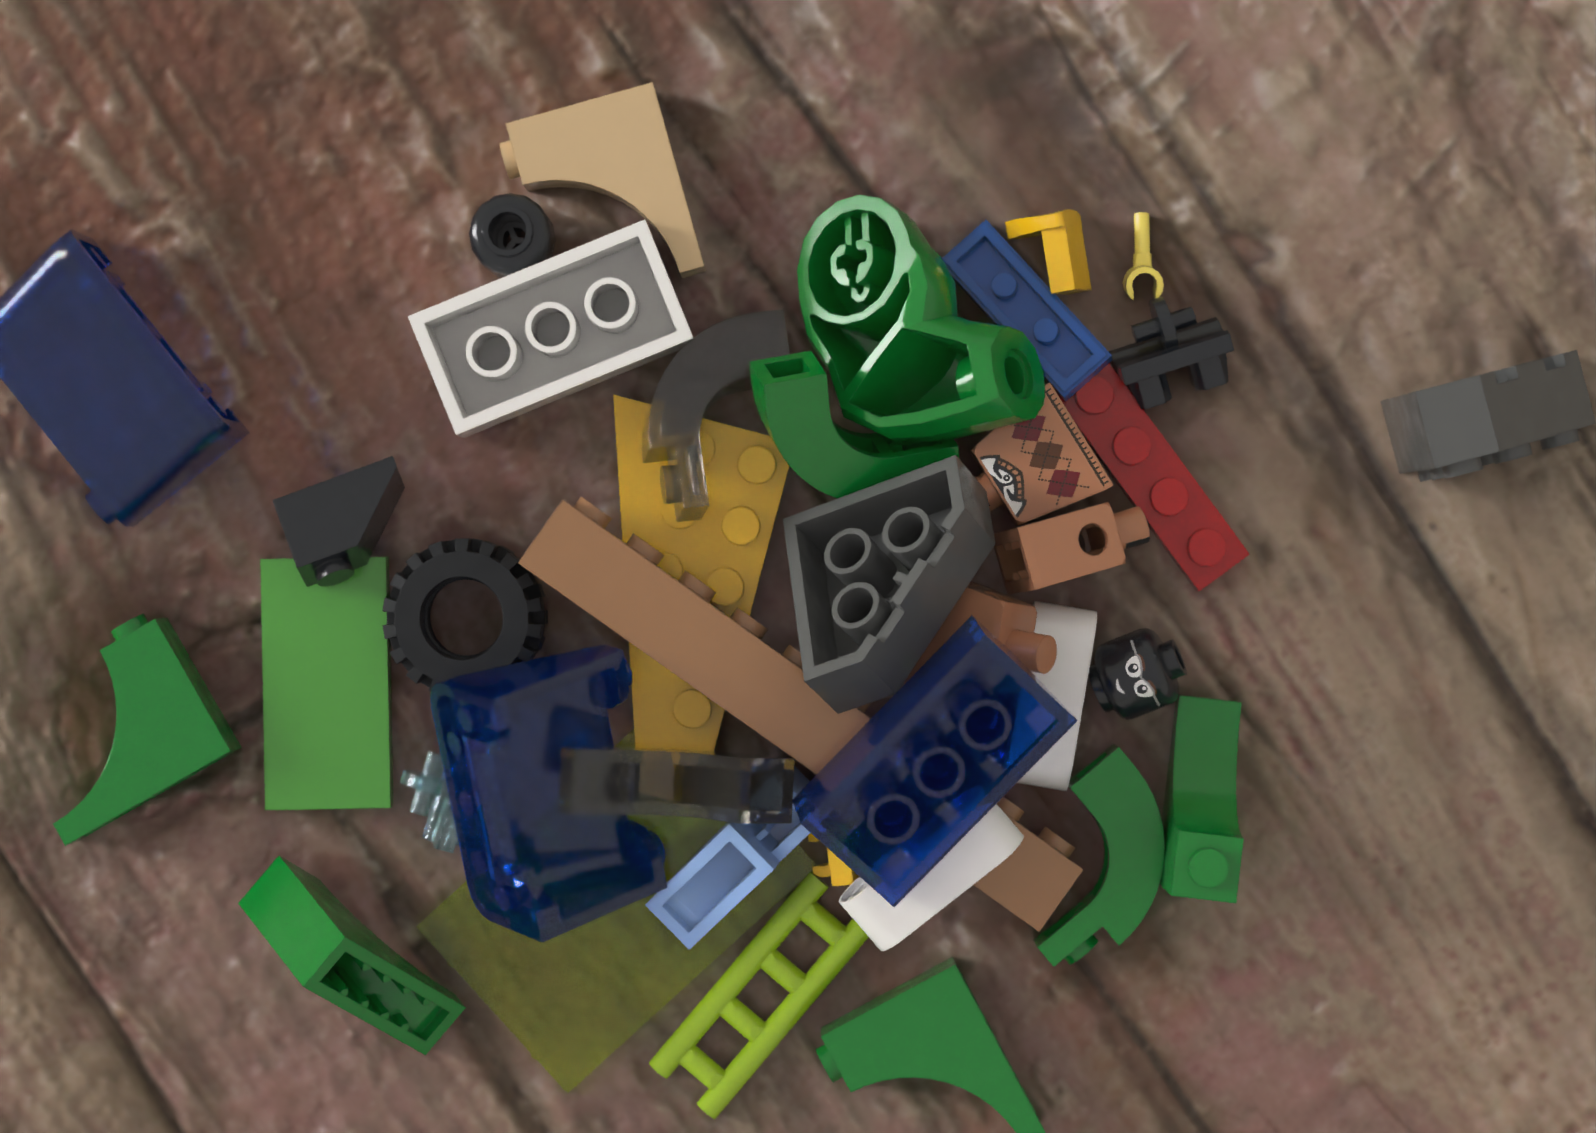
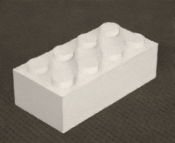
(551, 329)

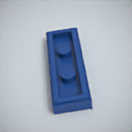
(1020, 299)

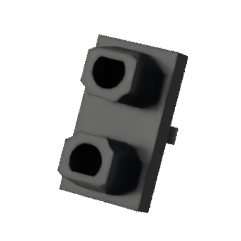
(1169, 344)

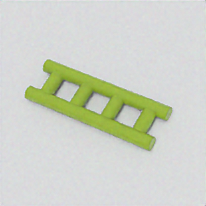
(722, 1000)

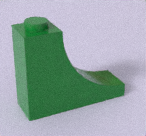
(163, 726)
(1201, 801)
(345, 960)
(927, 1032)

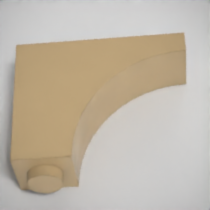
(614, 149)

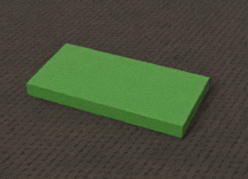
(326, 689)

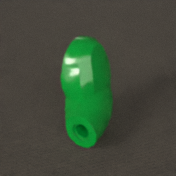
(892, 336)

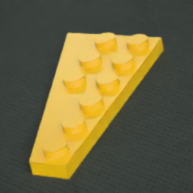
(721, 550)

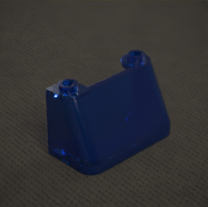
(107, 383)
(502, 768)

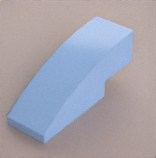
(725, 873)

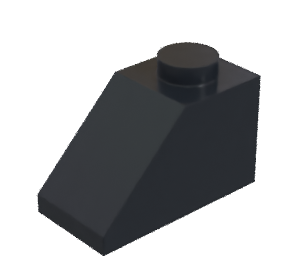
(339, 521)

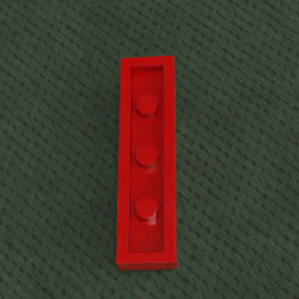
(1154, 479)

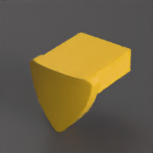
(1062, 248)

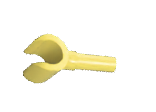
(1142, 257)

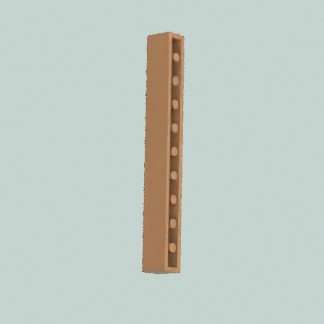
(746, 675)

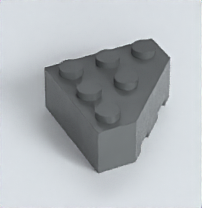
(1489, 417)
(882, 576)

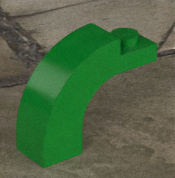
(837, 461)
(1131, 858)

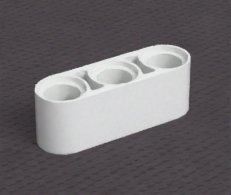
(1067, 681)
(965, 864)

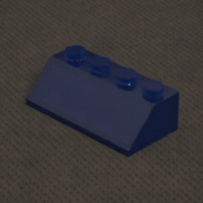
(932, 761)

